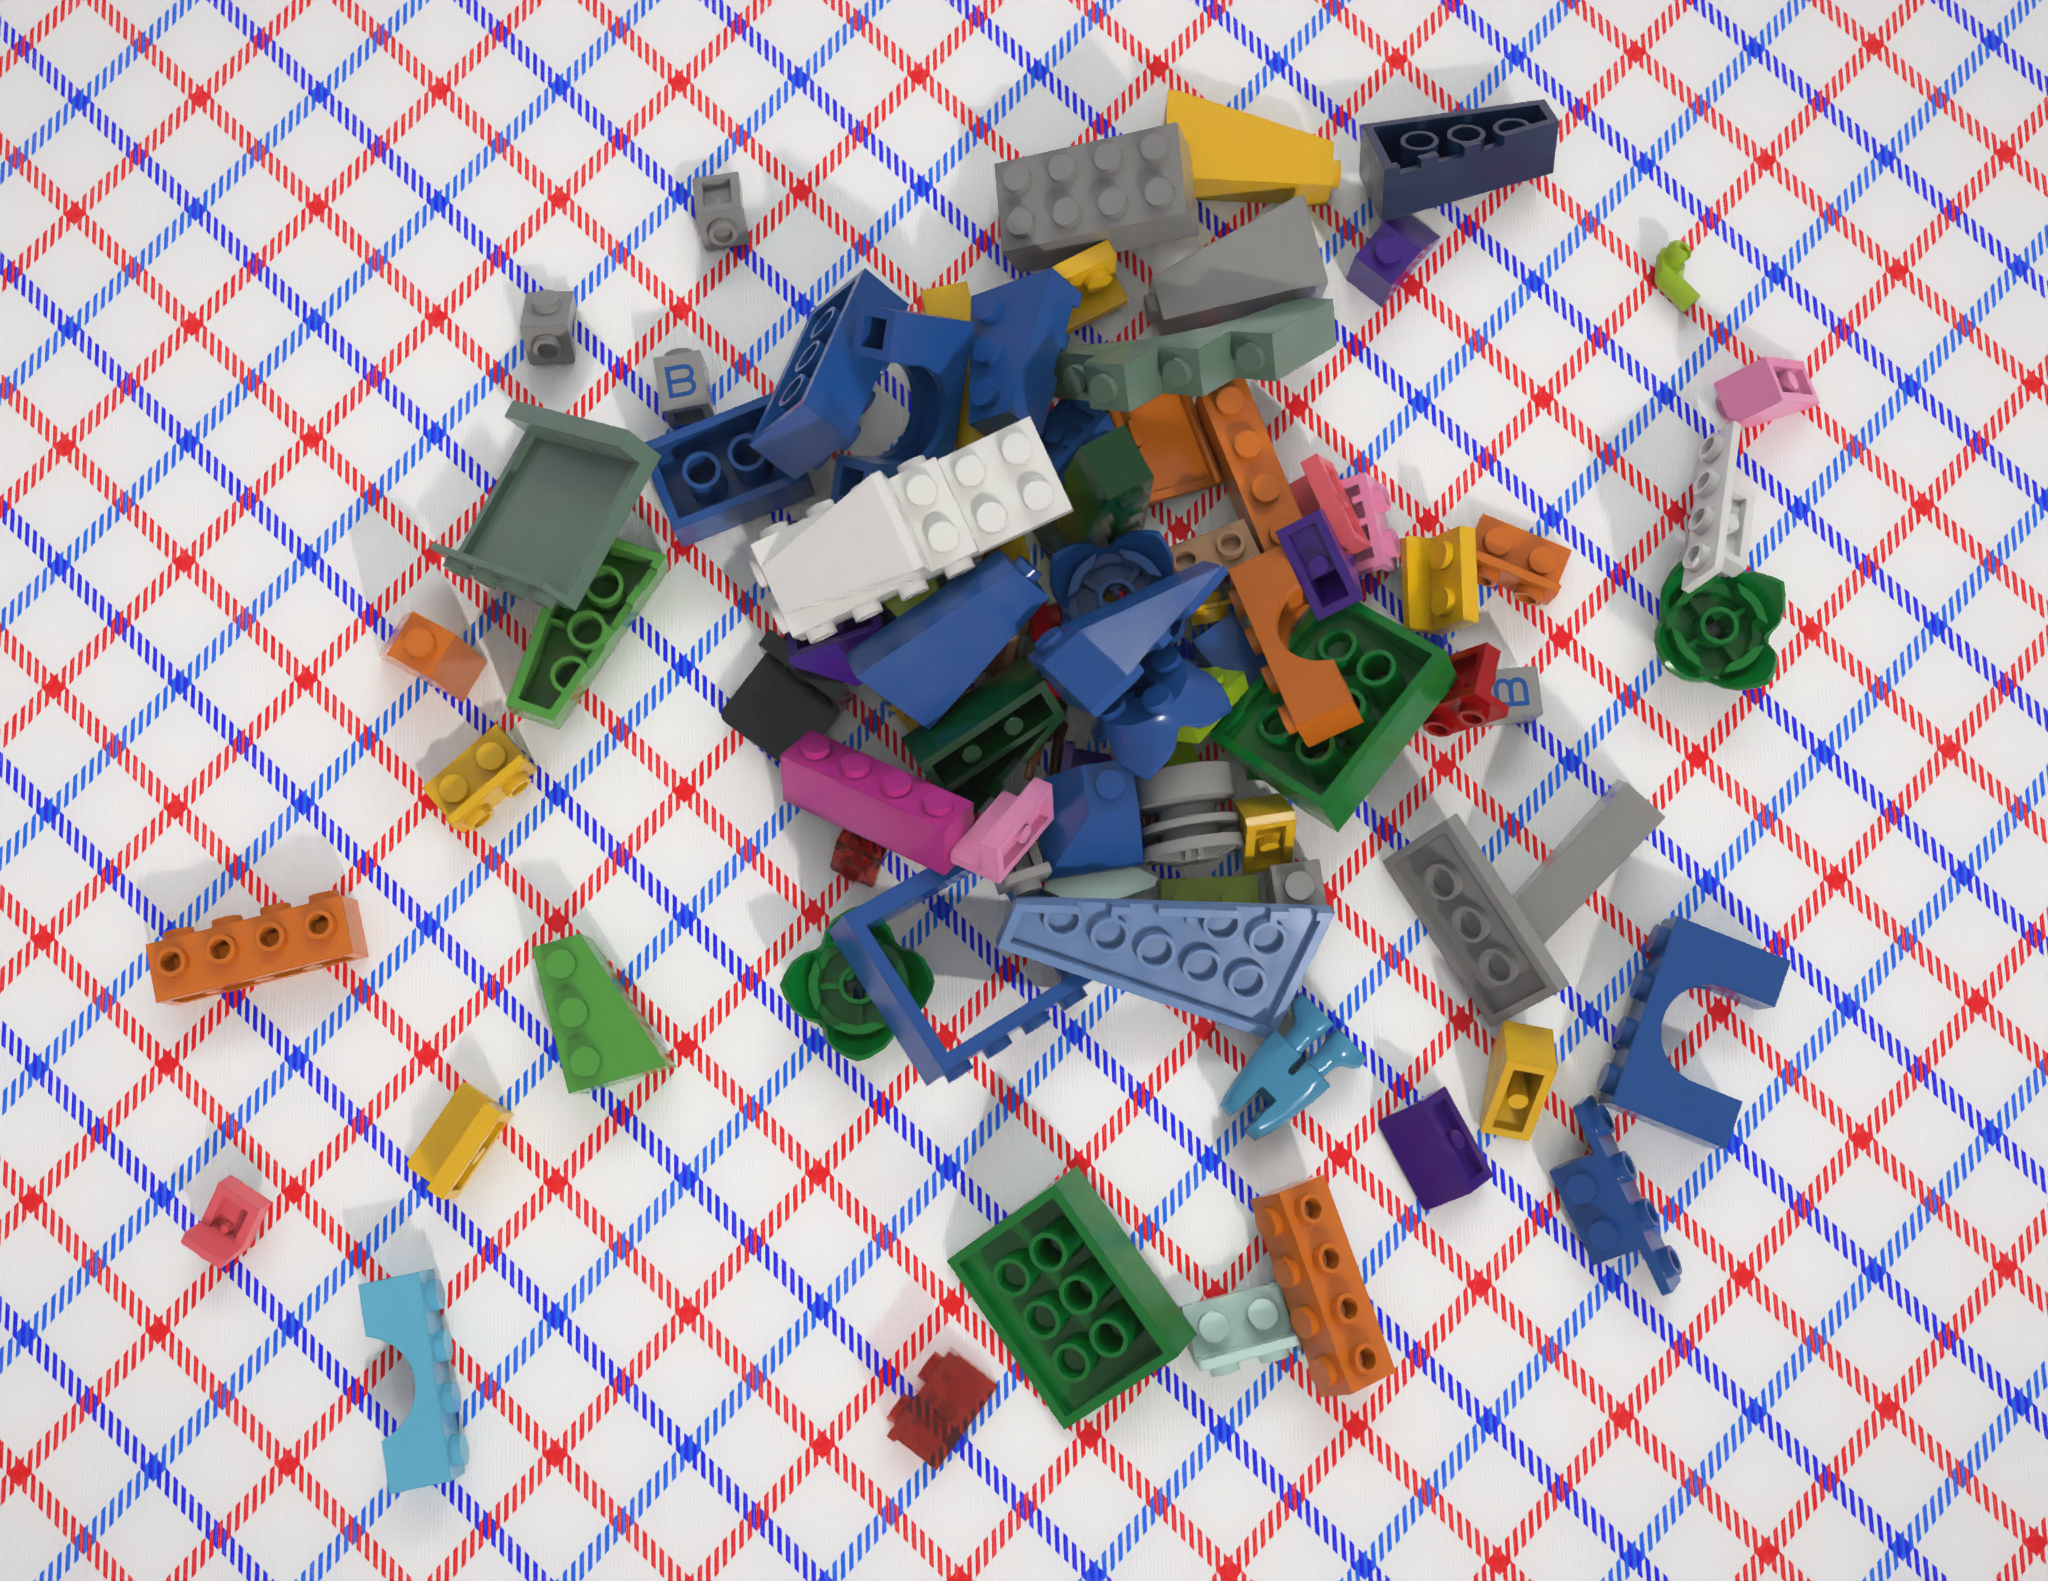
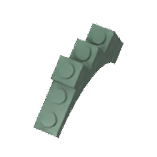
(1197, 360)

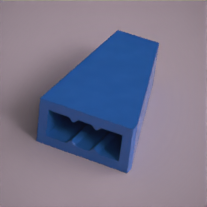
(949, 638)

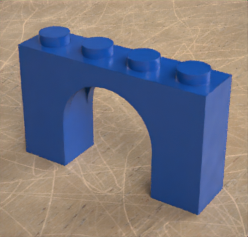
(935, 359)
(1641, 1076)

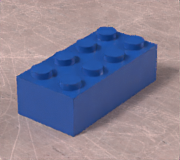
(823, 383)

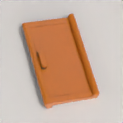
(1172, 446)

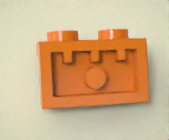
(1518, 561)

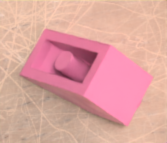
(1765, 392)

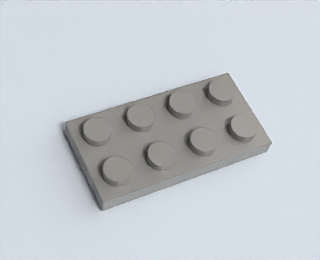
(1475, 921)

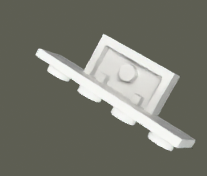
(1720, 513)

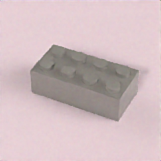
(1114, 188)

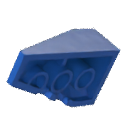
(1100, 652)

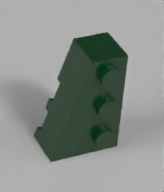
(987, 733)

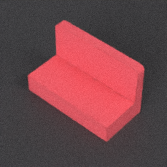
(1324, 490)

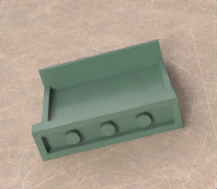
(554, 507)

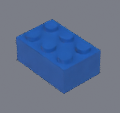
(718, 481)

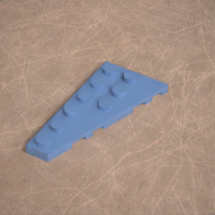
(1198, 956)

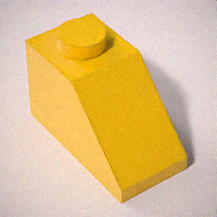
(1518, 1080)

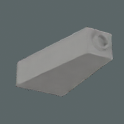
(1240, 273)
(1586, 857)

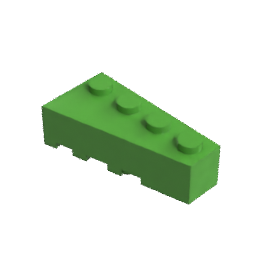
(574, 645)

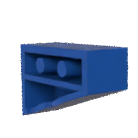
(1017, 349)

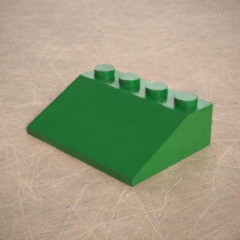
(1394, 685)
(1072, 1298)

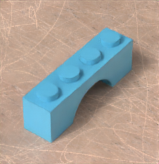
(408, 1316)

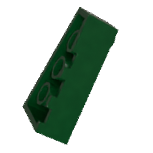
(1108, 494)

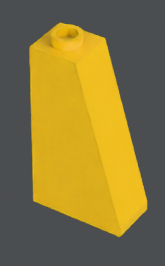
(1251, 157)

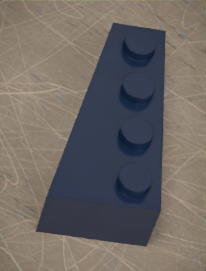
(1455, 155)

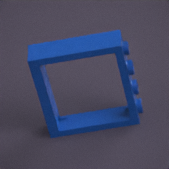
(899, 1008)

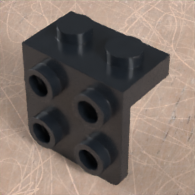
(782, 701)

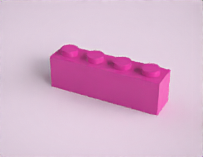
(875, 800)

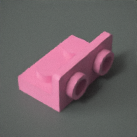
(1370, 505)

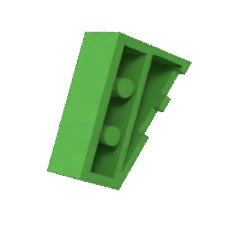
(593, 1018)

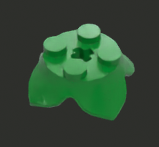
(1746, 614)
(818, 993)

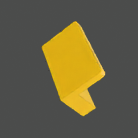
(458, 1141)

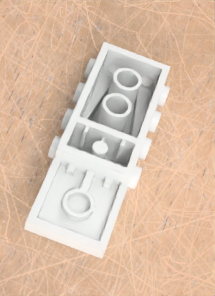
(906, 531)

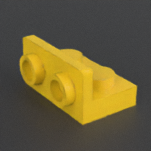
(1095, 277)
(1440, 581)
(480, 780)

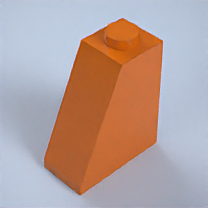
(433, 655)

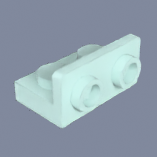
(1240, 1328)

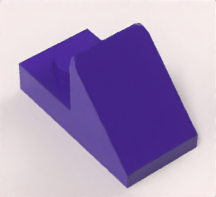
(1321, 565)

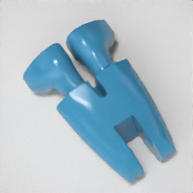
(1282, 1073)

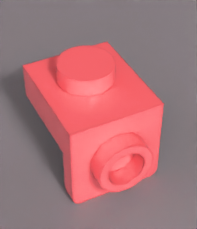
(227, 1223)

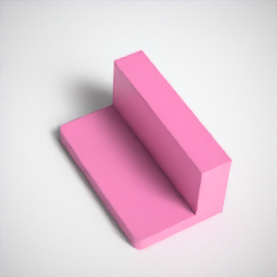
(1005, 831)

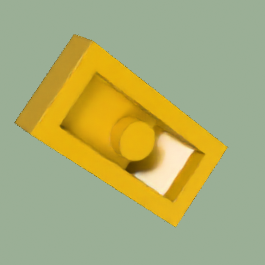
(1267, 831)

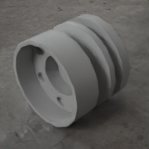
(1186, 814)

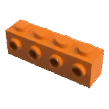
(256, 949)
(1322, 1287)

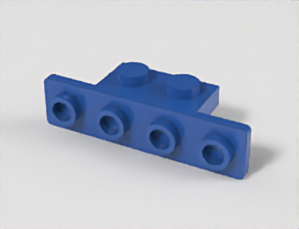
(1607, 1203)

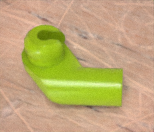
(1670, 275)

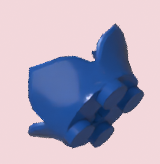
(1087, 573)
(1148, 715)

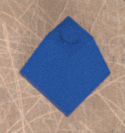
(1093, 821)

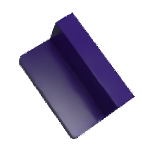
(1435, 1149)

